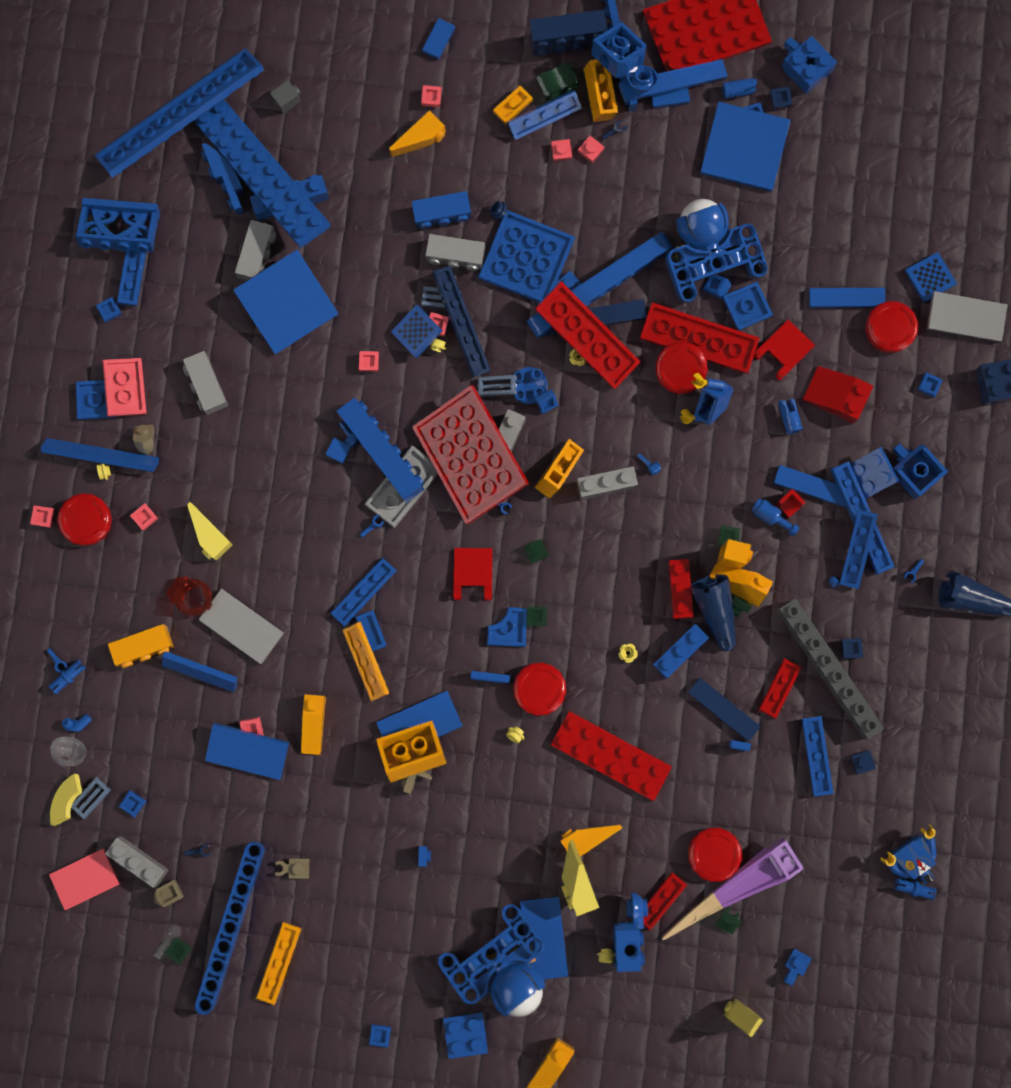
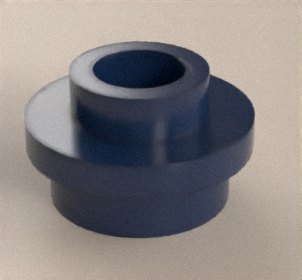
(498, 209)

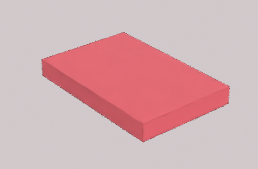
(124, 387)
(84, 879)

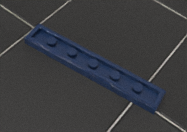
(616, 313)
(461, 322)

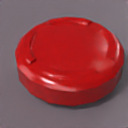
(891, 327)
(677, 366)
(84, 519)
(539, 689)
(714, 854)

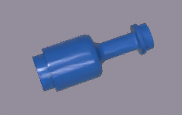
(771, 514)

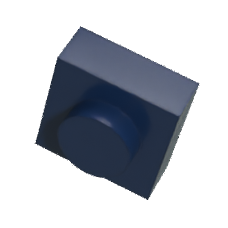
(781, 98)
(852, 648)
(863, 762)

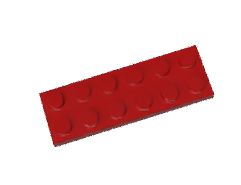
(587, 335)
(719, 343)
(611, 756)

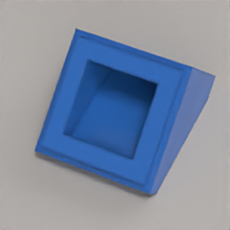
(717, 286)

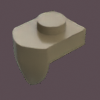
(144, 438)
(408, 782)
(167, 894)

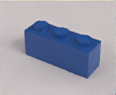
(441, 210)
(680, 651)

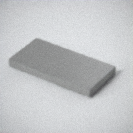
(967, 316)
(387, 501)
(241, 626)

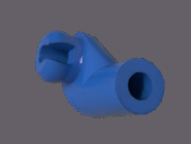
(76, 725)

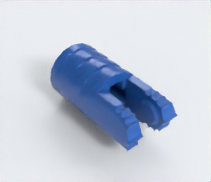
(739, 87)
(790, 416)

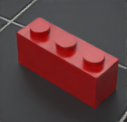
(680, 589)

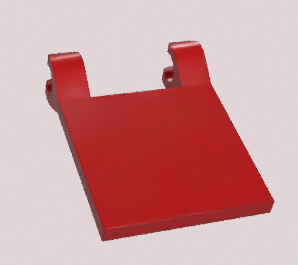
(787, 346)
(473, 568)

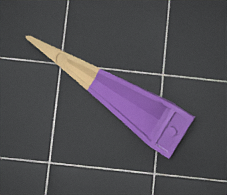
(763, 871)

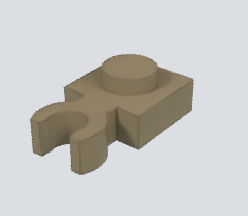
(297, 868)

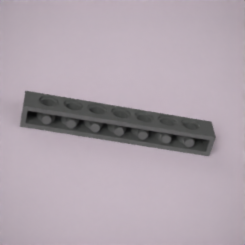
(830, 669)

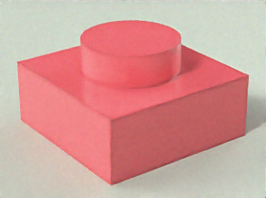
(431, 96)
(591, 149)
(561, 150)
(441, 321)
(368, 361)
(42, 516)
(144, 517)
(252, 725)

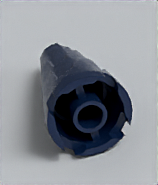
(971, 596)
(715, 603)

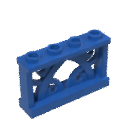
(125, 240)

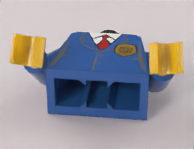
(712, 401)
(914, 857)

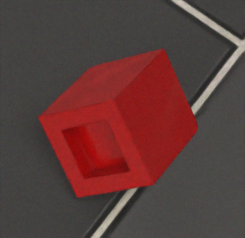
(790, 503)

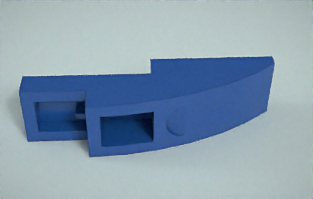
(225, 175)

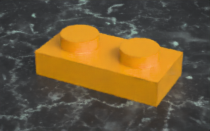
(512, 105)

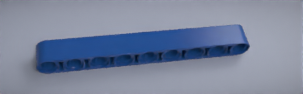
(612, 276)
(224, 935)

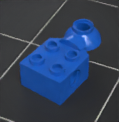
(624, 56)
(629, 934)

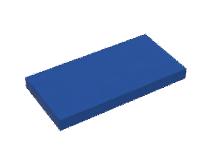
(438, 709)
(247, 751)
(547, 921)

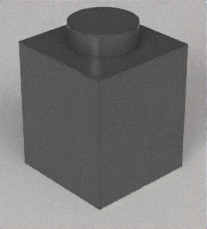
(286, 96)

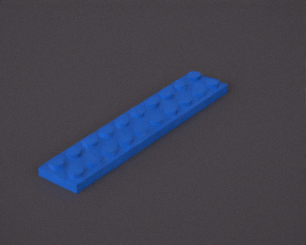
(179, 112)
(262, 173)

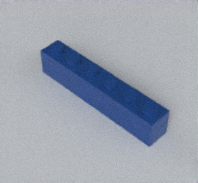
(380, 450)

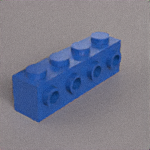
(312, 187)

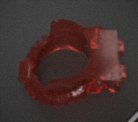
(180, 587)

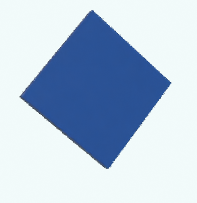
(745, 146)
(526, 257)
(286, 301)

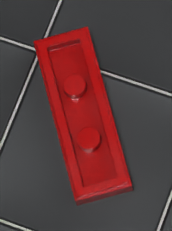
(779, 688)
(663, 899)

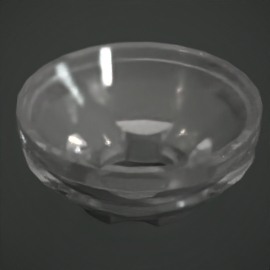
(68, 747)

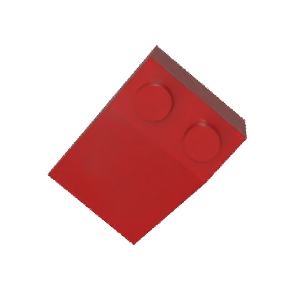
(838, 393)

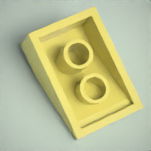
(577, 884)

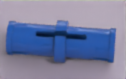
(67, 676)
(915, 889)

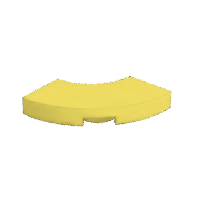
(64, 799)

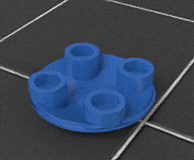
(530, 384)

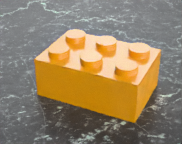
(411, 751)

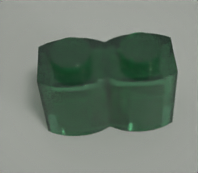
(557, 81)

